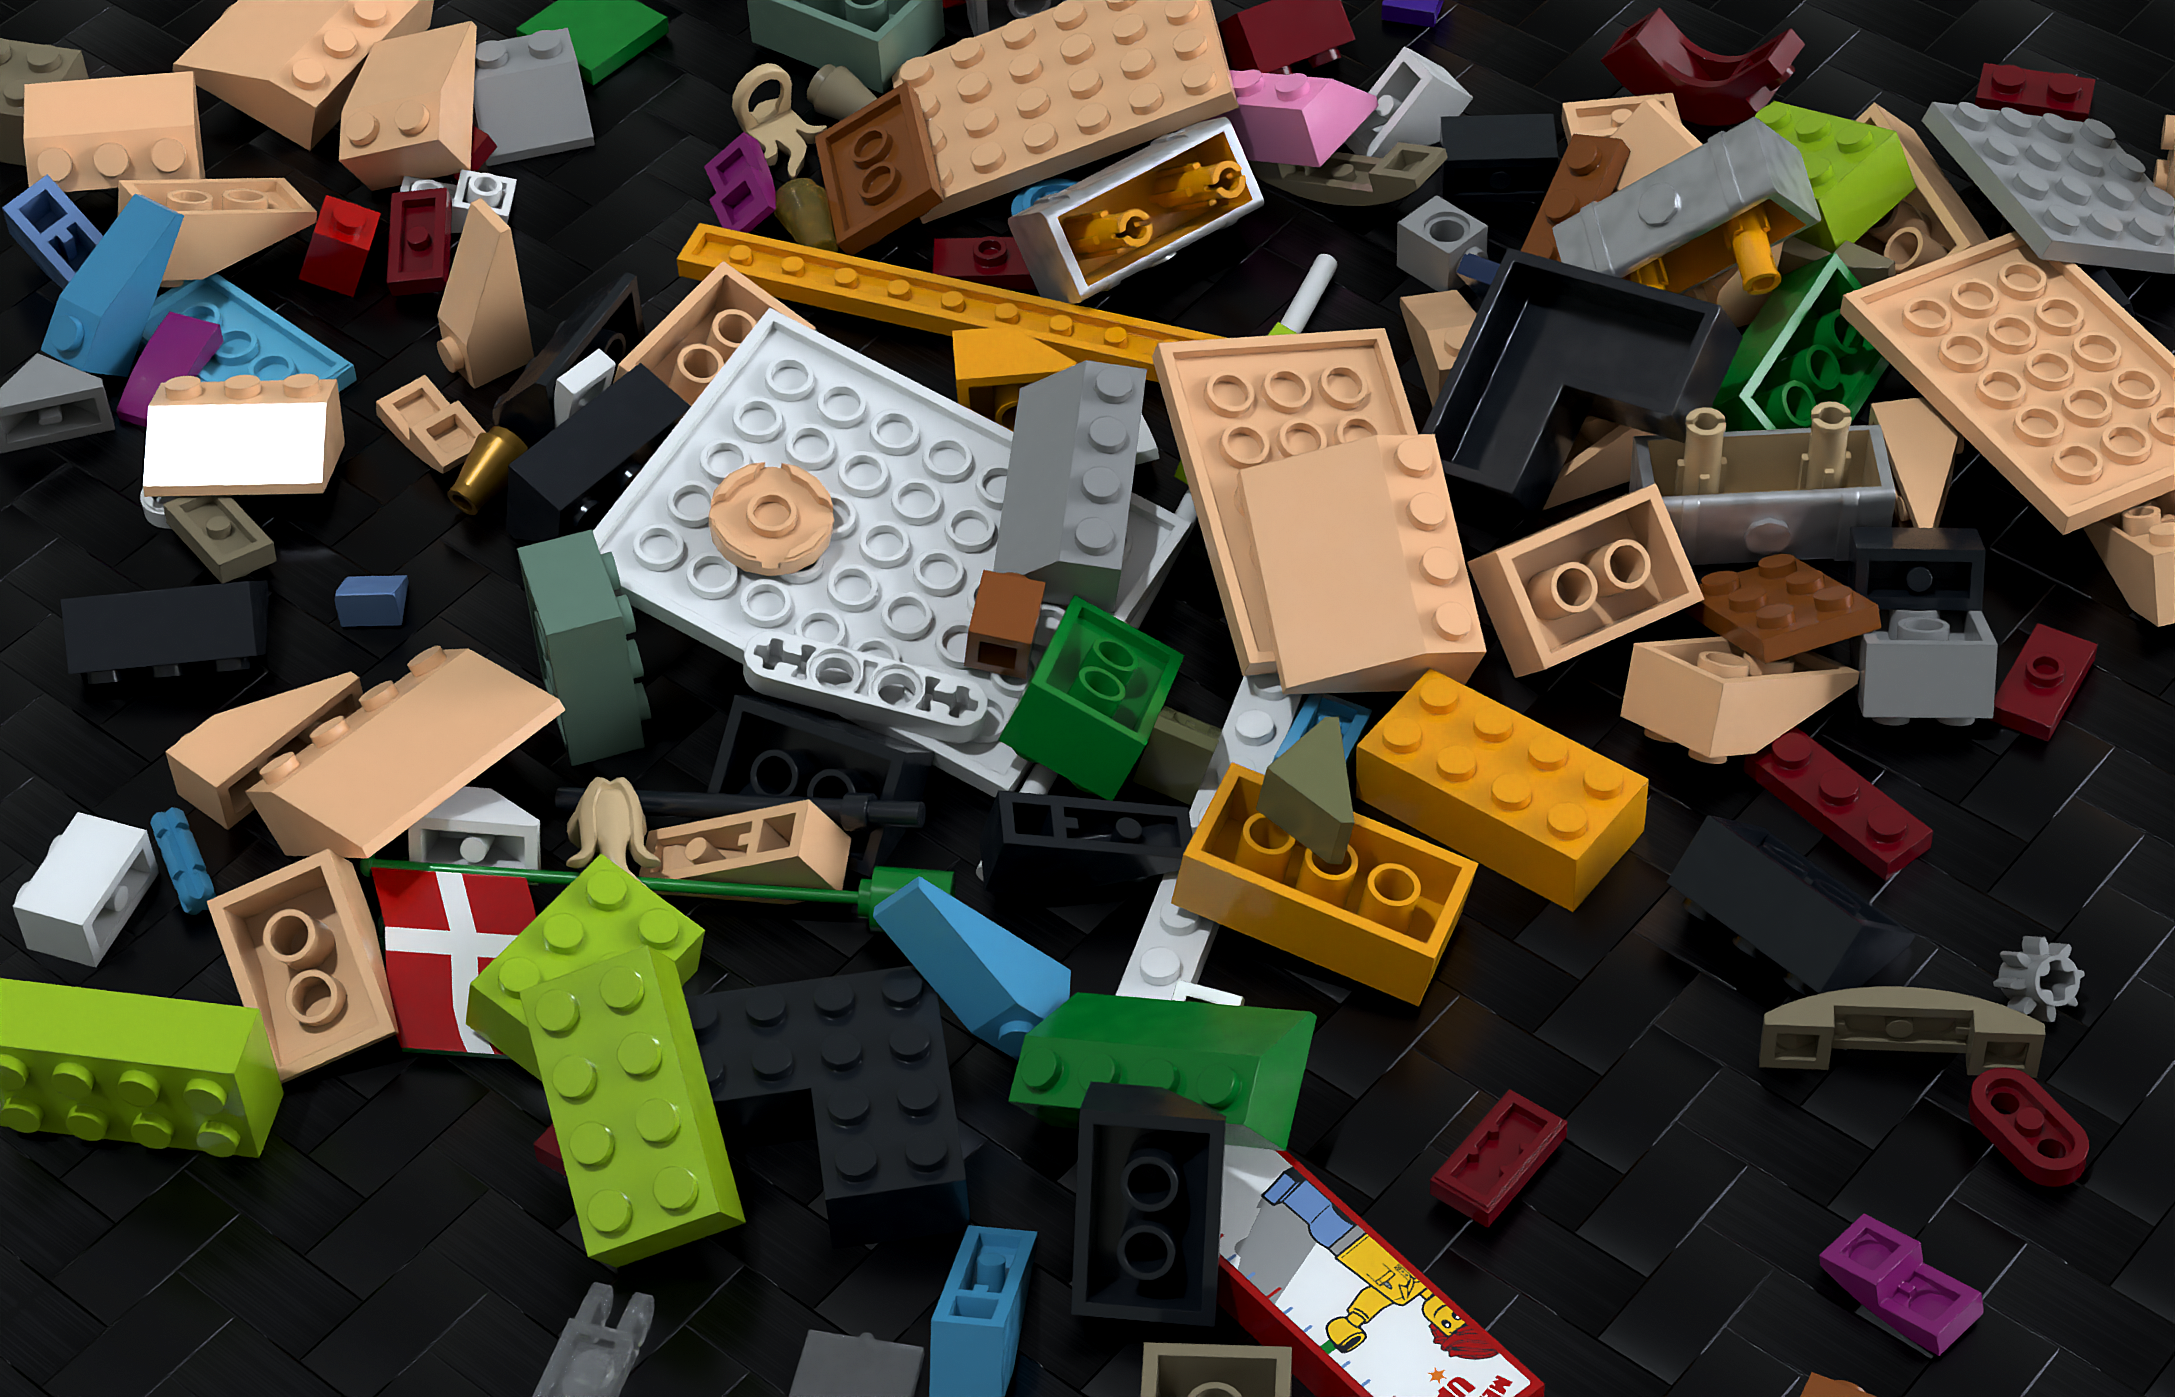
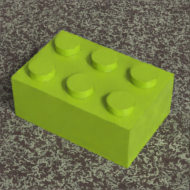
(1851, 166)
(588, 923)

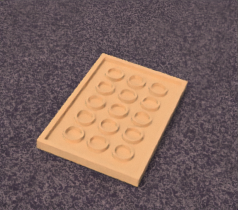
(1065, 91)
(2033, 374)
(1260, 403)

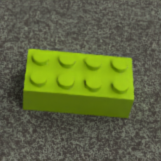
(136, 1069)
(631, 1107)

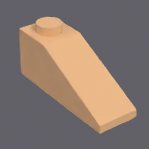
(483, 303)
(1437, 332)
(1920, 457)
(230, 748)
(762, 846)

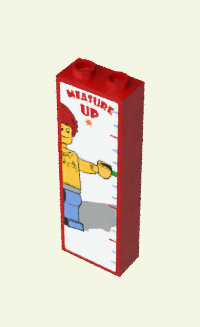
(1349, 1305)

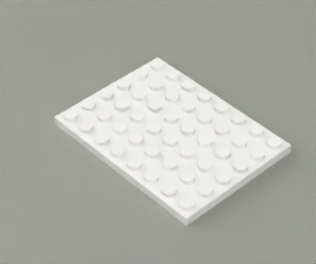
(913, 527)

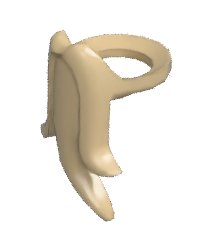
(773, 120)
(609, 823)

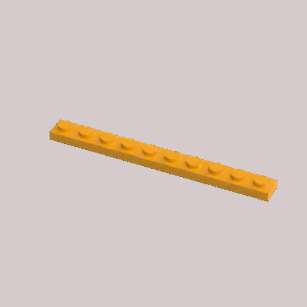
(925, 298)

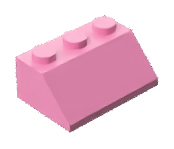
(1294, 116)

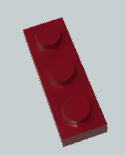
(1839, 802)

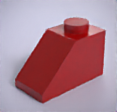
(339, 245)

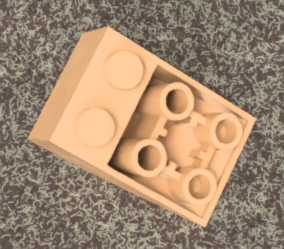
(2141, 555)

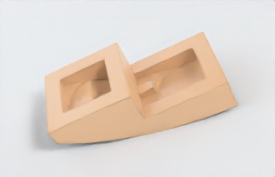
(429, 424)

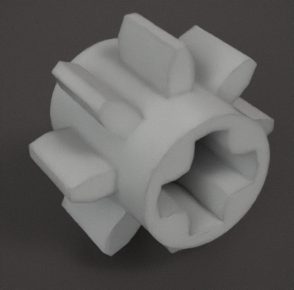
(2039, 978)

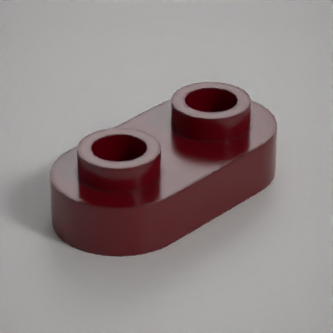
(2033, 1129)

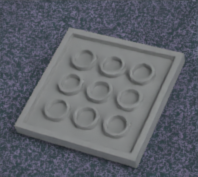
(2062, 185)

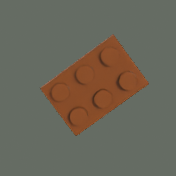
(878, 169)
(1782, 608)

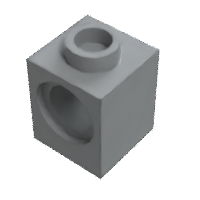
(1435, 240)

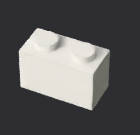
(86, 889)

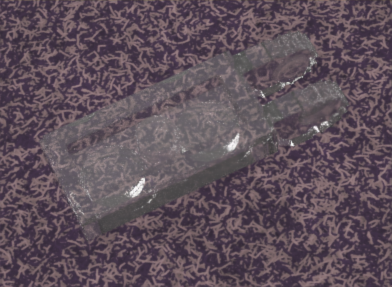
(593, 1357)

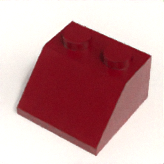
(1284, 34)

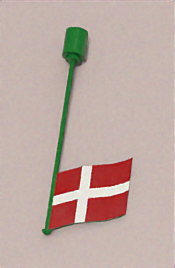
(457, 918)

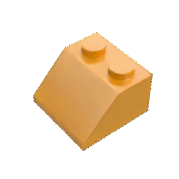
(994, 367)

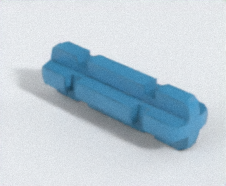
(183, 860)

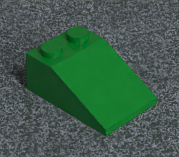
(1092, 699)

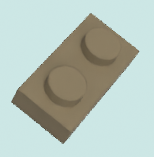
(220, 535)

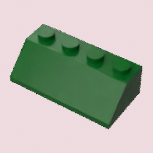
(1800, 354)
(1215, 1054)

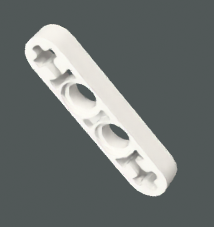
(861, 696)

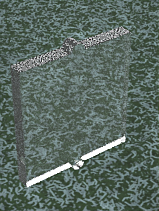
(856, 1367)

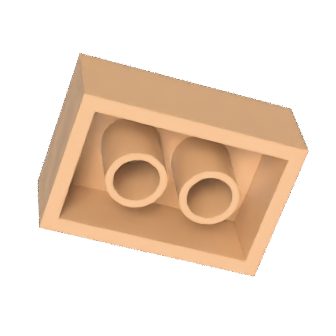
(1585, 581)

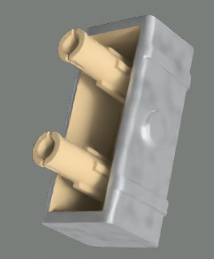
(1768, 489)

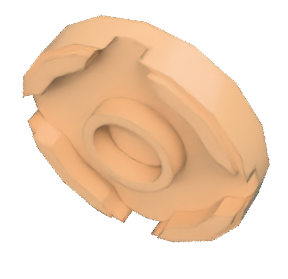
(771, 519)

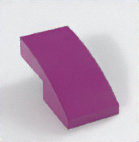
(741, 185)
(176, 349)
(1890, 1279)

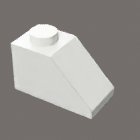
(1410, 108)
(477, 830)

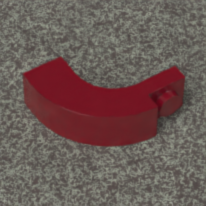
(1706, 86)

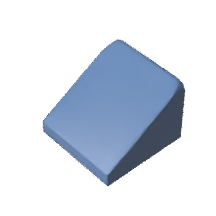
(371, 600)

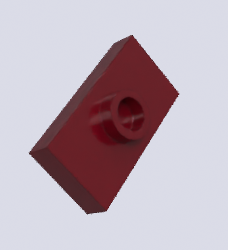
(983, 261)
(2043, 682)
(1498, 1158)

